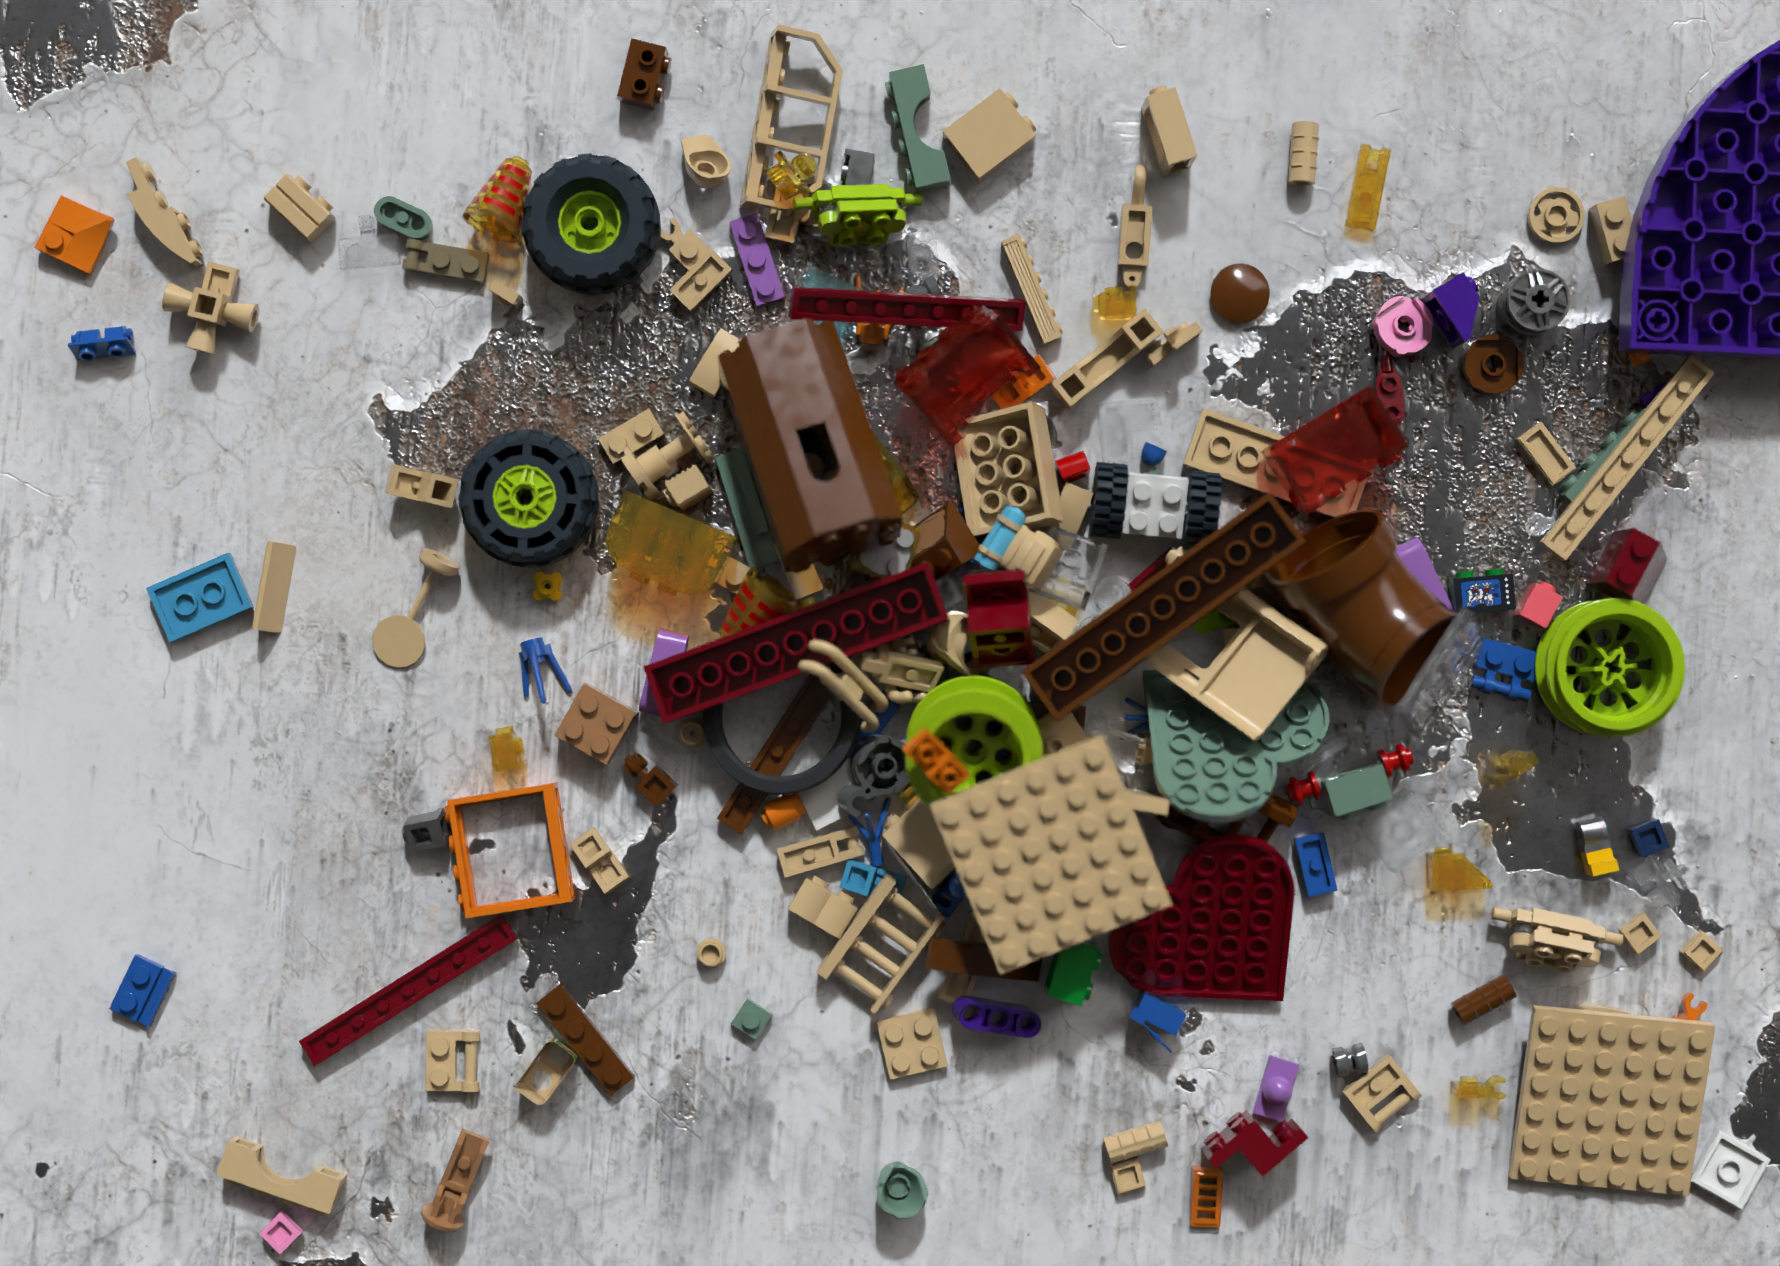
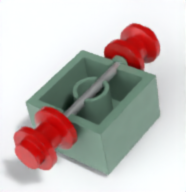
(1353, 788)

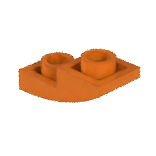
(936, 761)

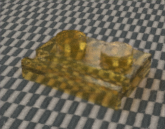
(1512, 766)

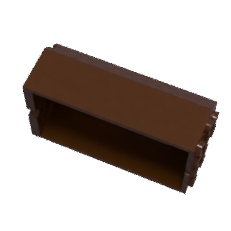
(790, 383)

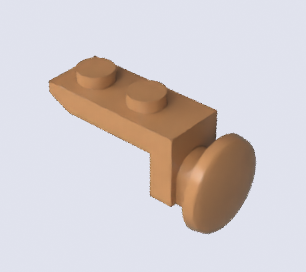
(455, 1184)

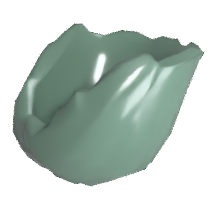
(901, 1191)

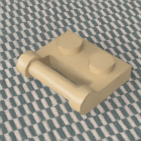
(442, 1060)
(1375, 1086)

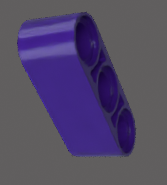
(1006, 1025)

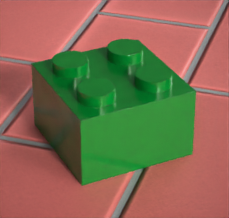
(1071, 972)

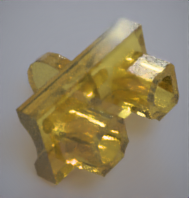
(789, 176)

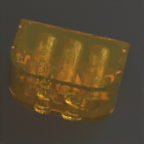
(668, 547)

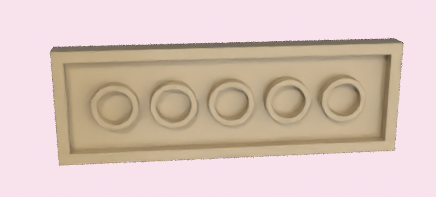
(1235, 452)

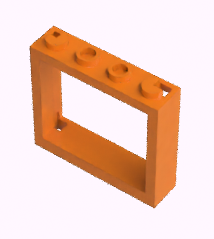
(463, 870)

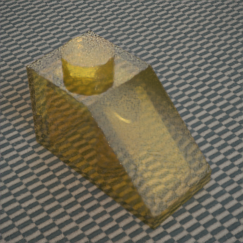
(1453, 871)

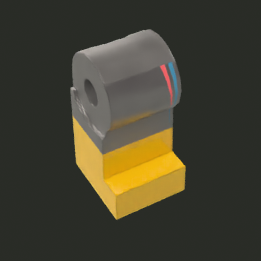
(1595, 847)

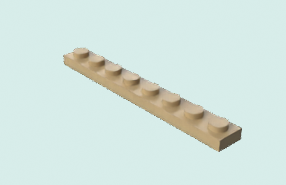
(1627, 457)

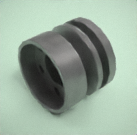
(1521, 314)

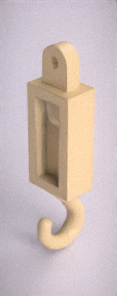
(1135, 227)

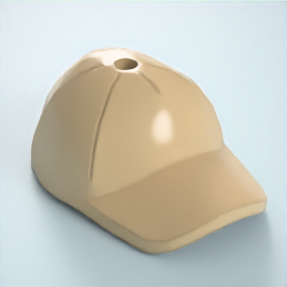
(705, 161)

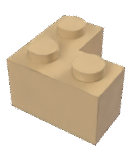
(1612, 228)

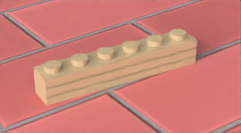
(1029, 285)

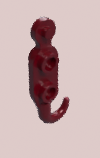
(1389, 387)

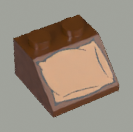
(944, 541)

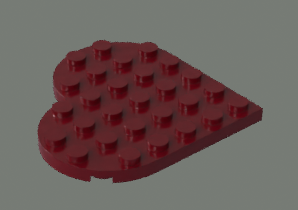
(1221, 932)

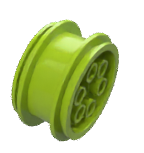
(1653, 690)

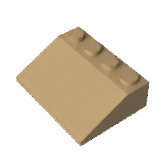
(1008, 463)

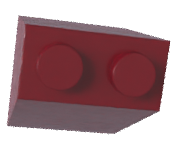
(1628, 565)

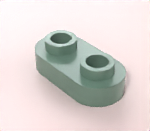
(404, 218)

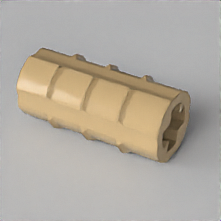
(1303, 153)
(1135, 1142)

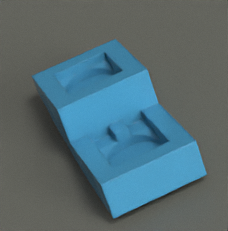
(864, 878)

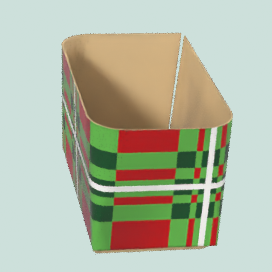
(525, 1086)

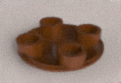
(1239, 293)

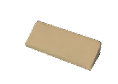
(274, 587)

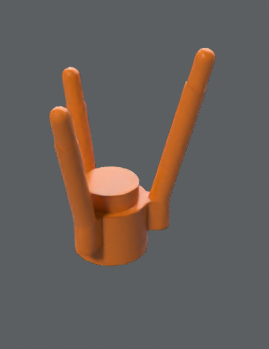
(872, 333)

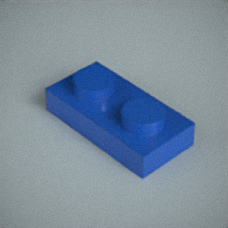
(1315, 864)

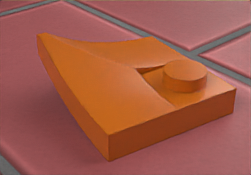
(75, 235)

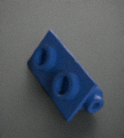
(89, 346)

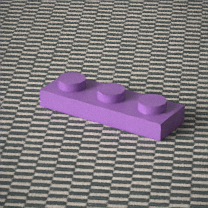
(757, 260)

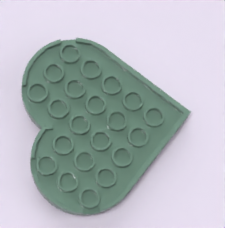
(1214, 767)

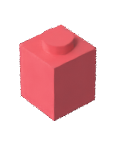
(1538, 604)

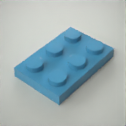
(200, 597)

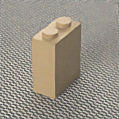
(990, 135)

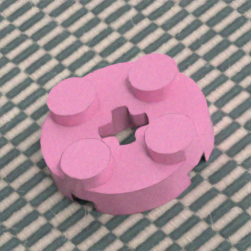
(1397, 341)

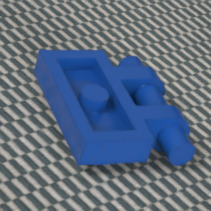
(1505, 660)

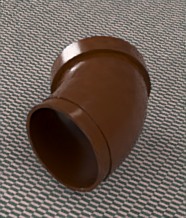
(1363, 603)

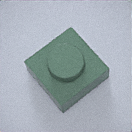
(751, 1018)

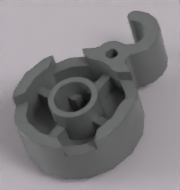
(870, 779)

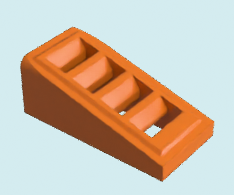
(1206, 1172)

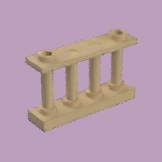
(853, 941)

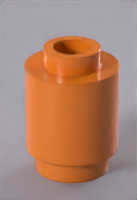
(783, 811)

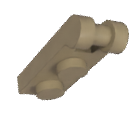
(446, 261)

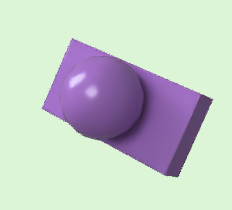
(1275, 1088)

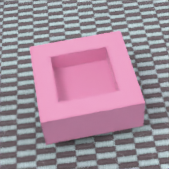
(281, 1232)

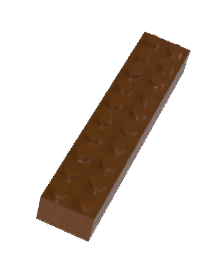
(1164, 607)

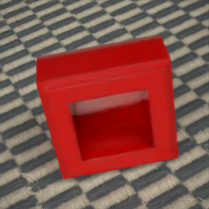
(1072, 467)

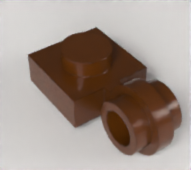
(654, 784)

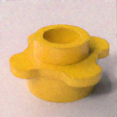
(541, 580)

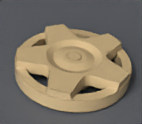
(1556, 215)

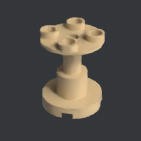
(656, 462)

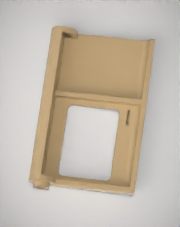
(1256, 668)

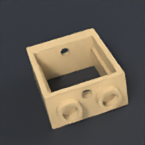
(1168, 130)

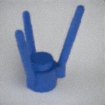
(533, 654)

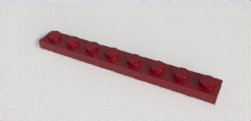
(896, 307)
(408, 989)

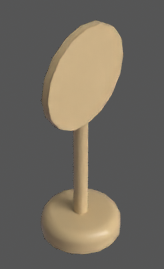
(400, 638)

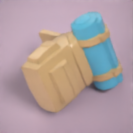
(1018, 548)

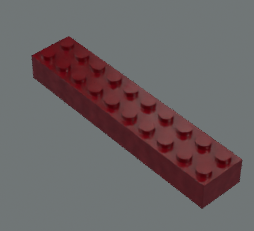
(774, 648)

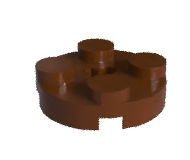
(1503, 351)

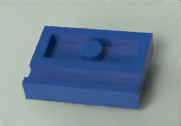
(142, 990)

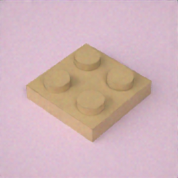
(912, 1043)

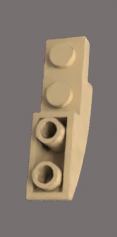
(165, 224)

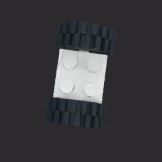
(1154, 504)

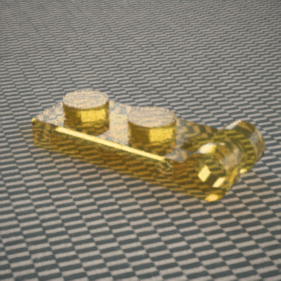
(1367, 188)

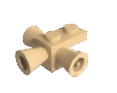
(211, 306)

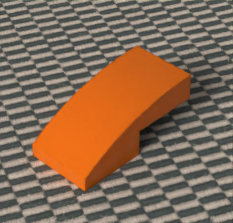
(1024, 387)

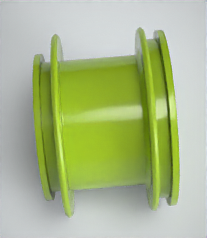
(983, 701)

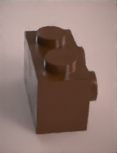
(644, 74)

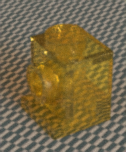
(1115, 304)
(506, 749)

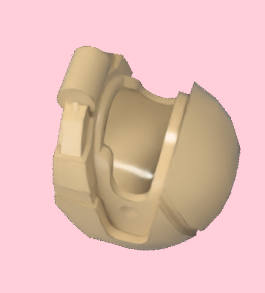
(949, 641)

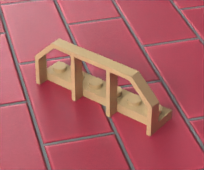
(768, 106)

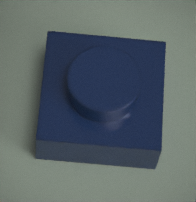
(1648, 838)

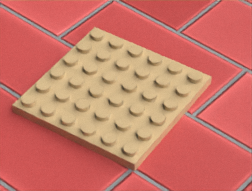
(1051, 853)
(1611, 1100)

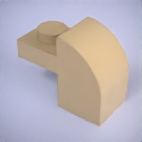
(421, 486)

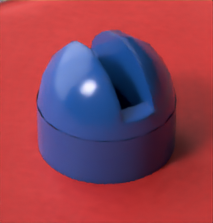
(1152, 454)

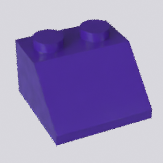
(1454, 308)

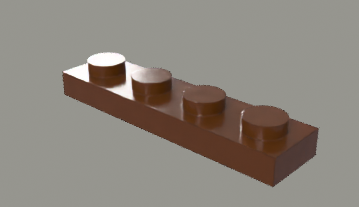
(585, 1039)

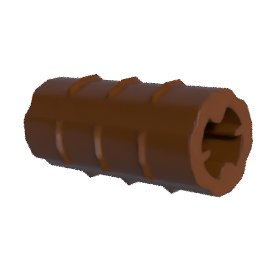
(1483, 999)

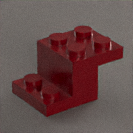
(999, 619)
(1248, 1137)

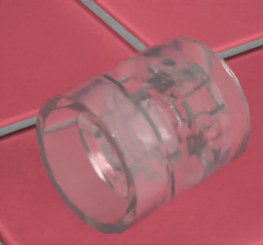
(1108, 592)

